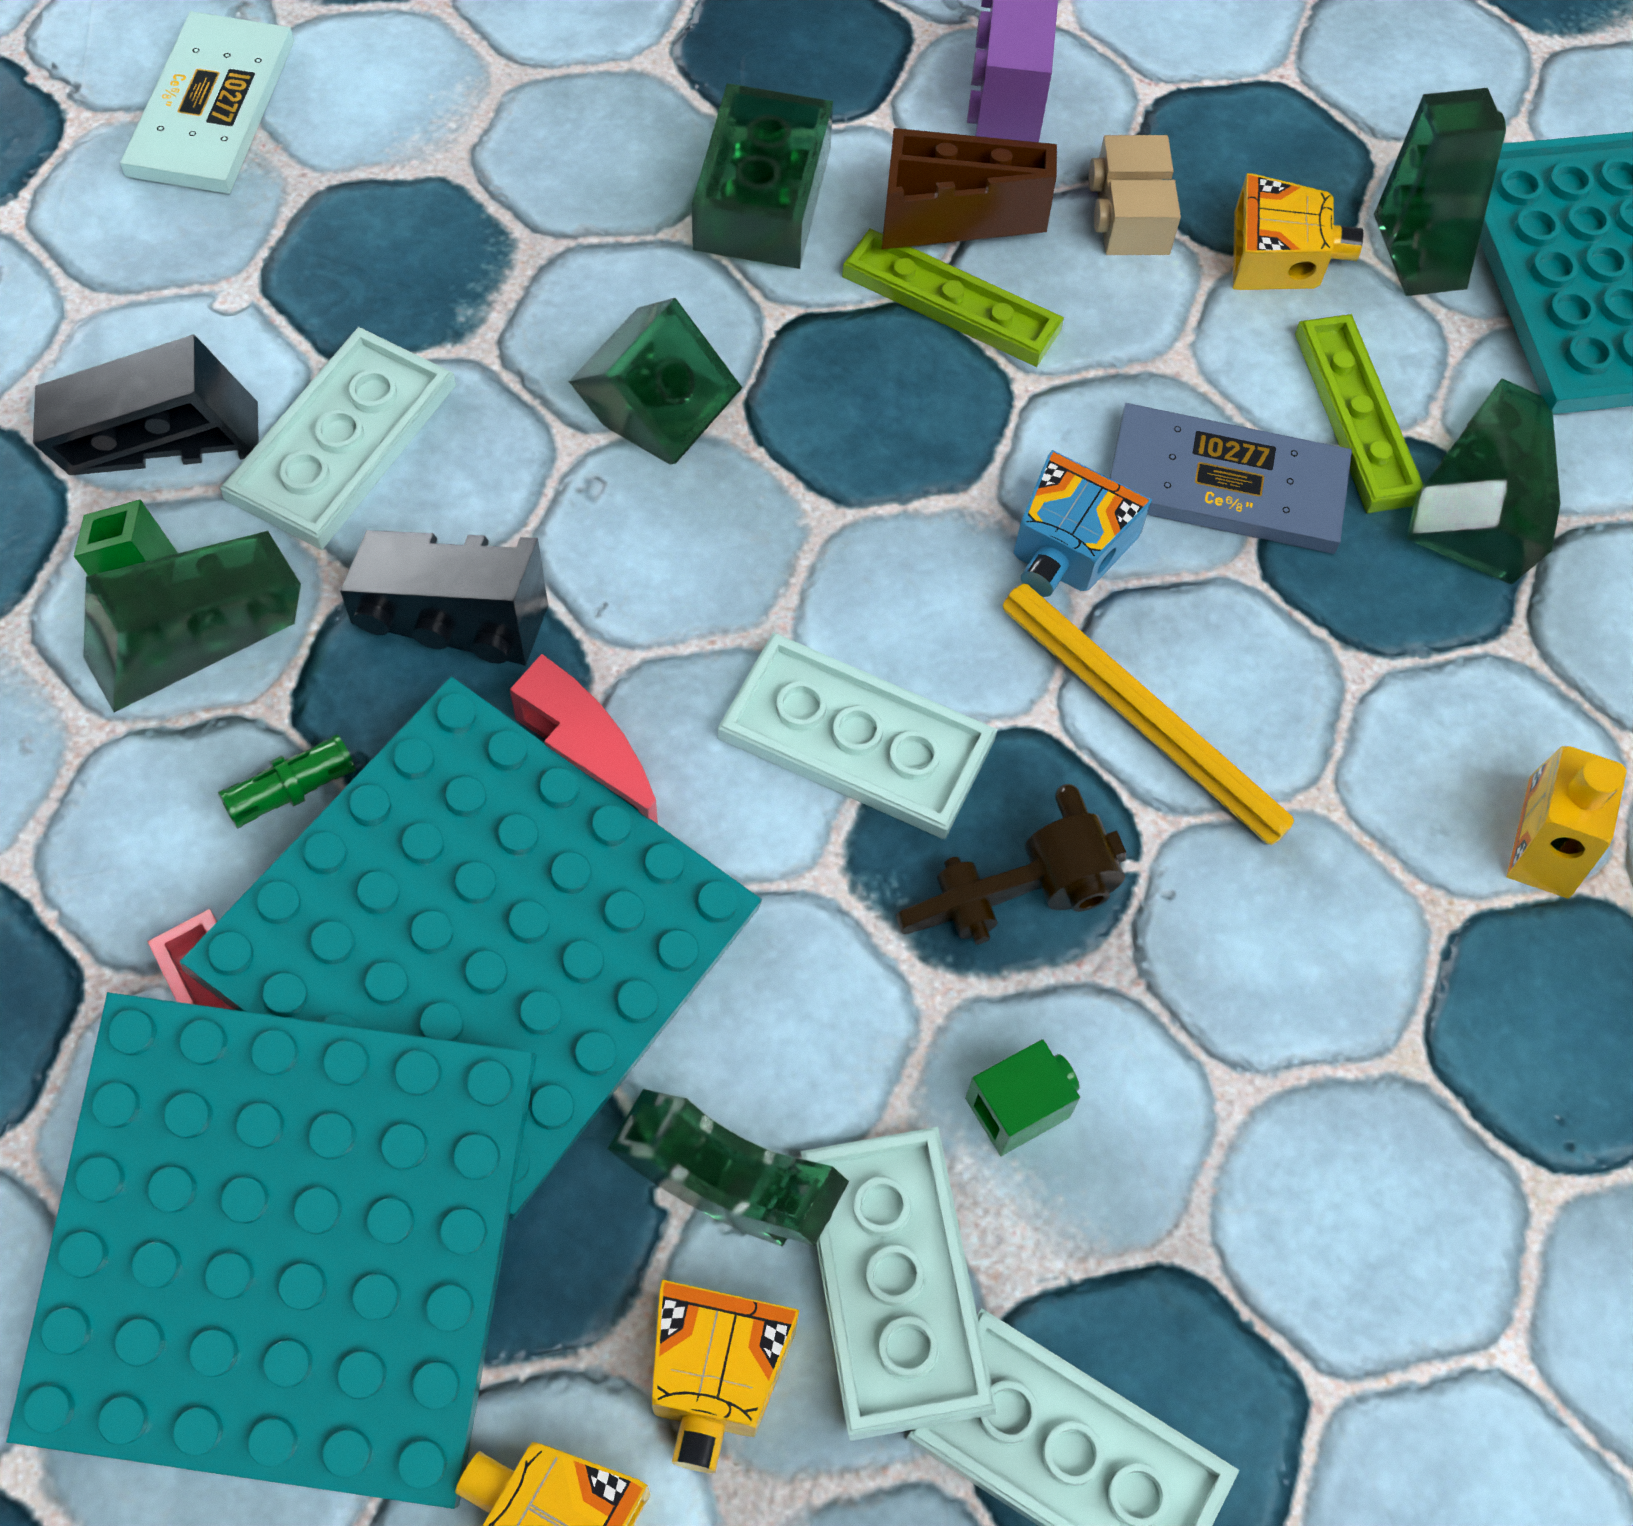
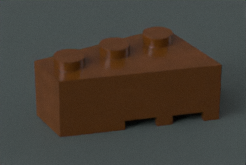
(966, 188)

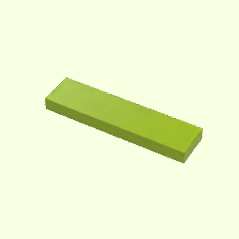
(954, 298)
(1359, 412)

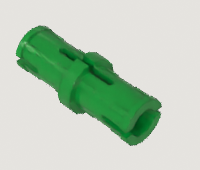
(287, 781)

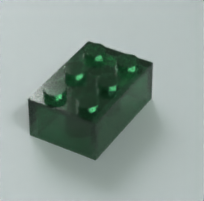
(762, 176)

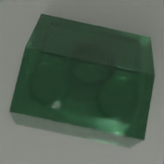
(657, 381)

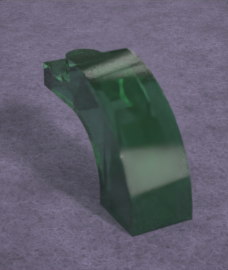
(724, 1173)

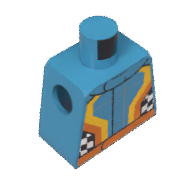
(1076, 526)

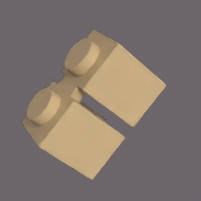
(1133, 203)

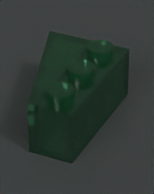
(183, 614)

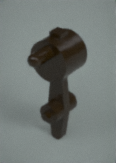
(1069, 861)

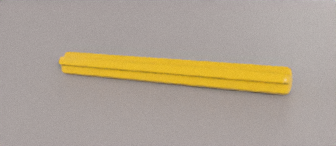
(1149, 715)

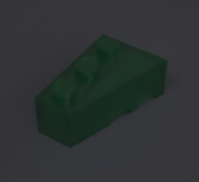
(1441, 190)

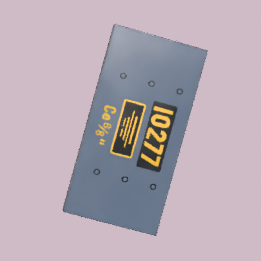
(1234, 477)

